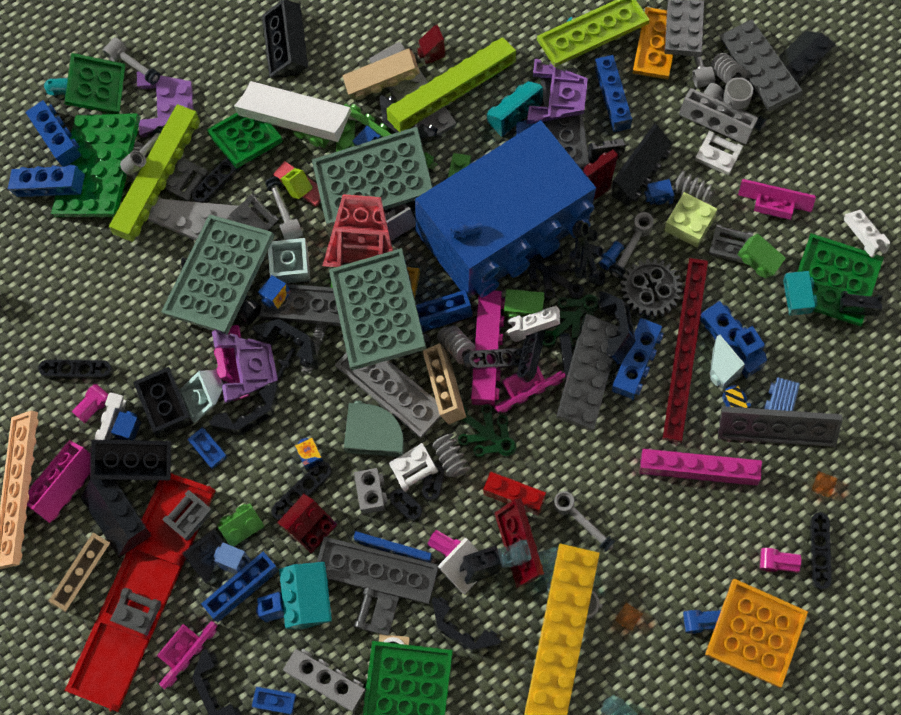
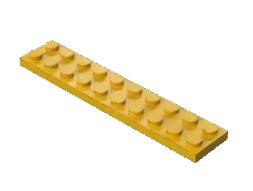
(562, 631)

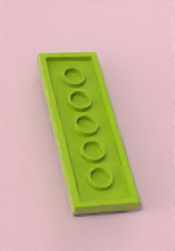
(592, 30)

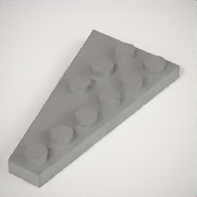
(187, 216)

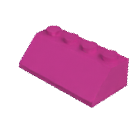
(59, 481)

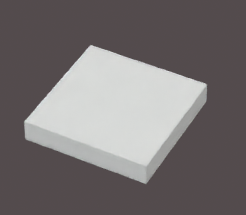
(451, 565)

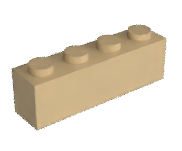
(381, 74)
(444, 384)
(78, 572)

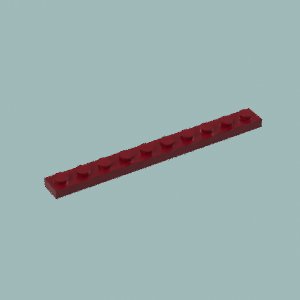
(685, 350)

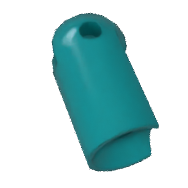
(56, 86)

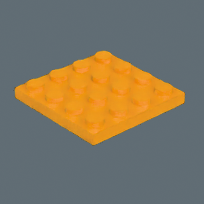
(756, 633)

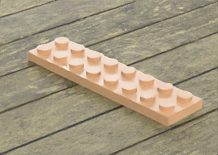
(16, 487)

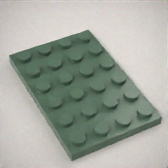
(382, 168)
(218, 274)
(377, 309)

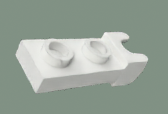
(867, 233)
(533, 323)
(114, 405)

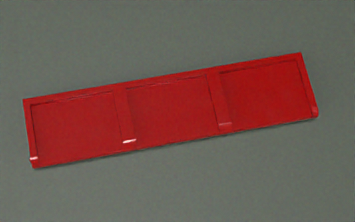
(150, 571)

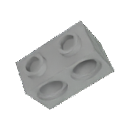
(367, 491)

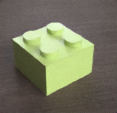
(690, 219)

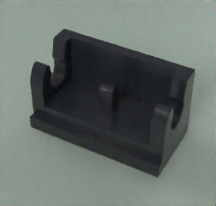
(860, 304)
(481, 564)

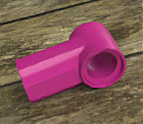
(94, 399)
(442, 543)
(773, 560)

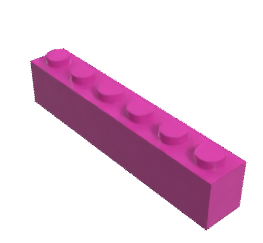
(488, 338)
(700, 467)

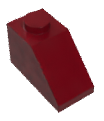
(432, 45)

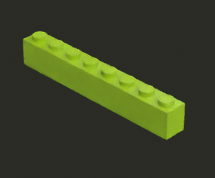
(451, 85)
(154, 175)

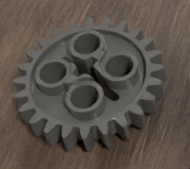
(635, 293)

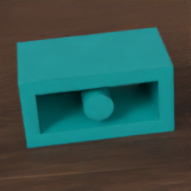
(799, 293)

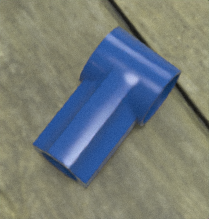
(698, 621)

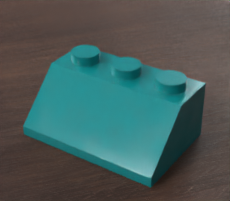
(515, 107)
(305, 595)

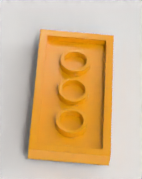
(651, 46)

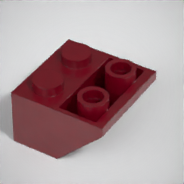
(307, 523)

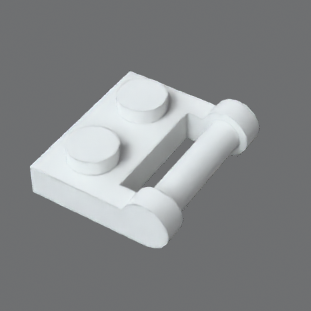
(717, 158)
(411, 462)

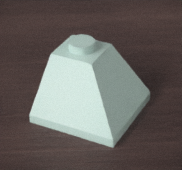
(725, 364)
(201, 393)

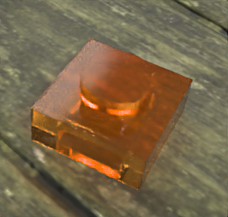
(824, 484)
(628, 616)

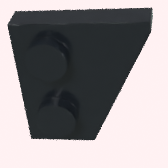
(595, 152)
(201, 554)

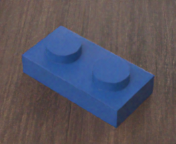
(207, 448)
(274, 700)

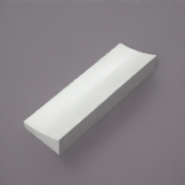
(293, 111)

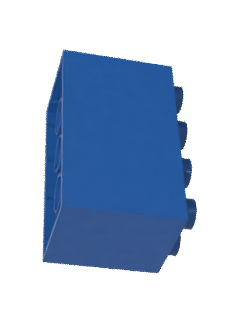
(524, 198)

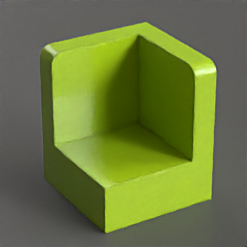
(296, 183)

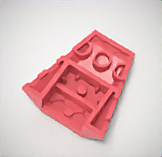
(358, 231)

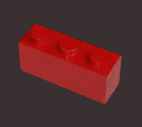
(507, 490)

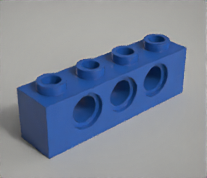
(613, 93)
(53, 133)
(46, 181)
(444, 310)
(721, 312)
(645, 331)
(240, 587)

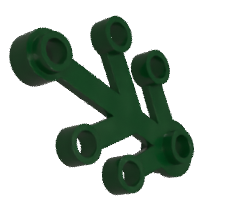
(572, 318)
(487, 433)

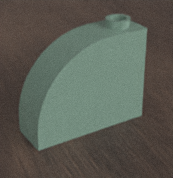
(372, 431)

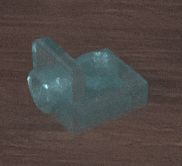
(515, 554)
(616, 706)

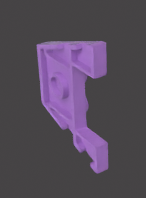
(169, 94)
(566, 94)
(253, 362)

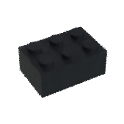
(163, 402)

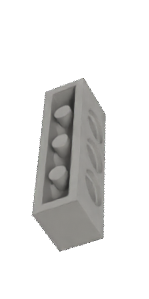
(718, 116)
(295, 668)

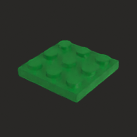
(94, 83)
(243, 138)

